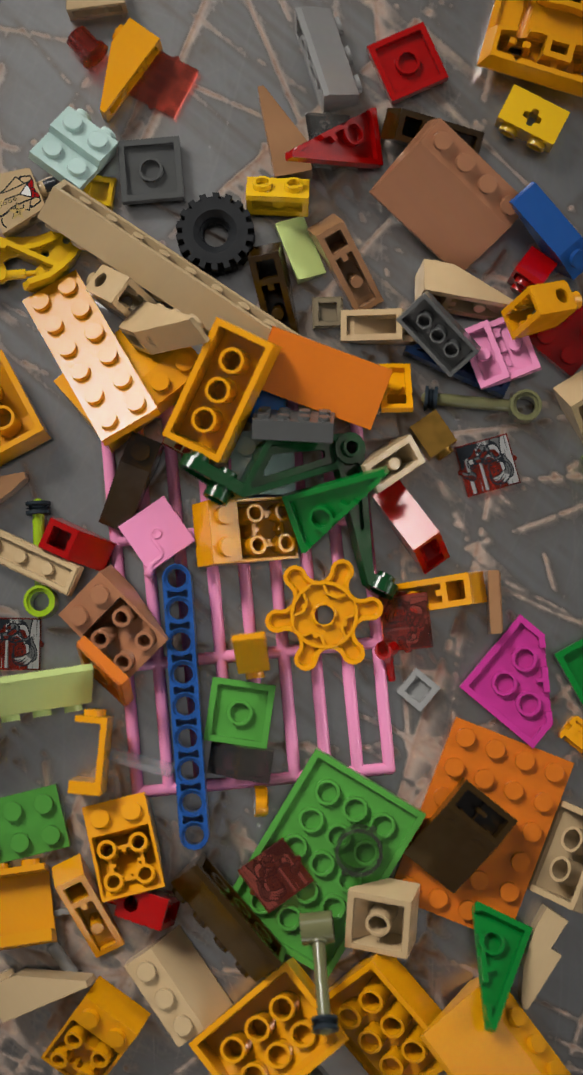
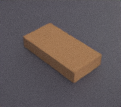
(494, 602)

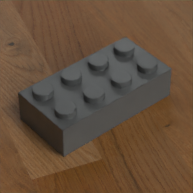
(438, 333)
(293, 425)

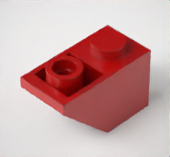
(531, 270)
(77, 544)

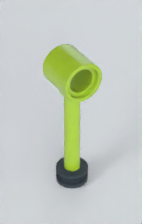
(38, 510)

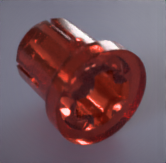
(87, 47)

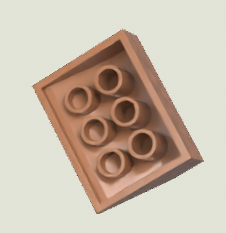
(447, 195)

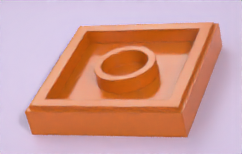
(105, 671)

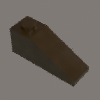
(403, 125)
(273, 283)
(131, 480)

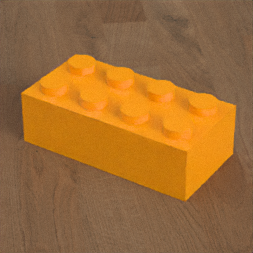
(221, 391)

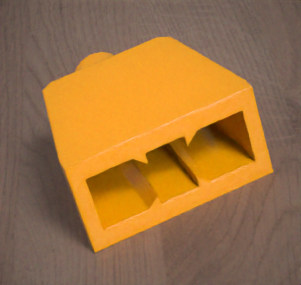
(552, 303)

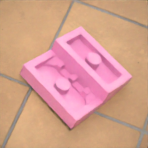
(500, 356)

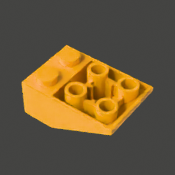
(243, 532)
(124, 846)
(96, 1032)

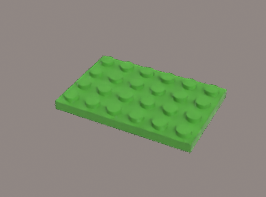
(310, 820)

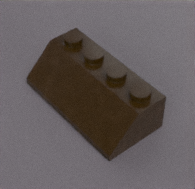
(229, 918)

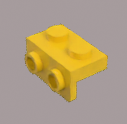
(277, 196)

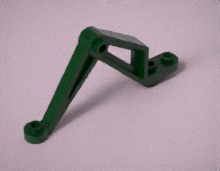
(340, 457)

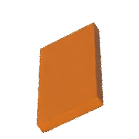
(326, 378)

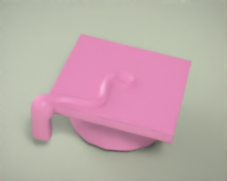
(156, 534)

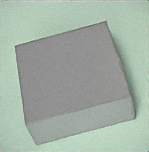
(417, 689)

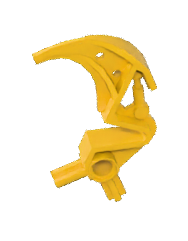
(30, 249)

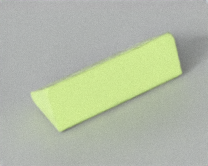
(300, 249)

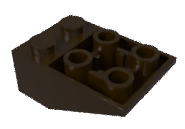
(460, 835)

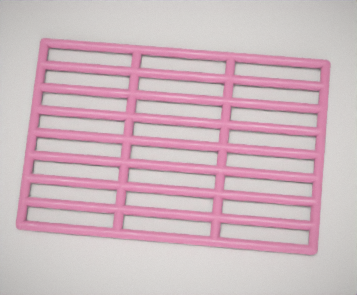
(222, 657)

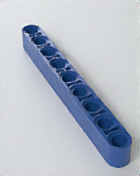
(181, 721)

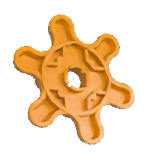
(346, 609)

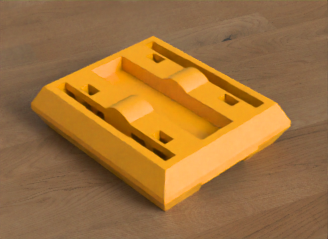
(548, 39)

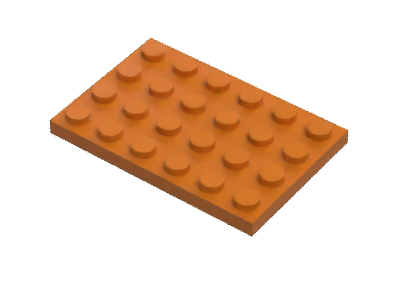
(522, 783)

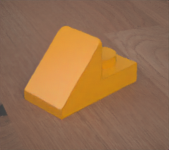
(398, 393)

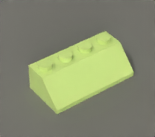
(45, 690)

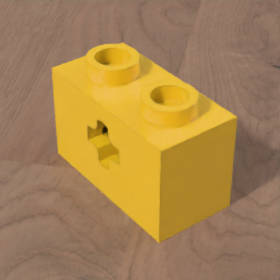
(525, 105)

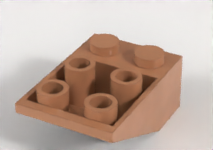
(115, 621)

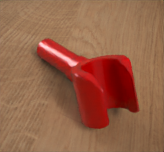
(381, 653)

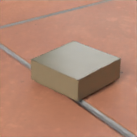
(326, 313)

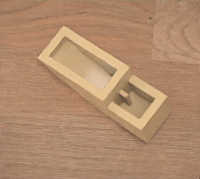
(374, 327)
(539, 955)

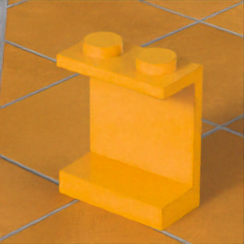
(98, 785)
(26, 905)

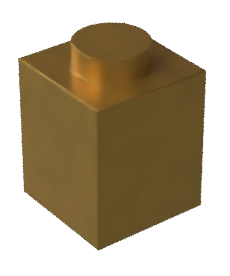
(433, 436)

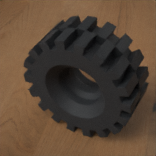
(215, 211)

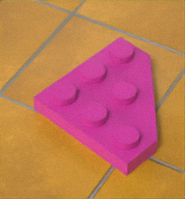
(515, 682)

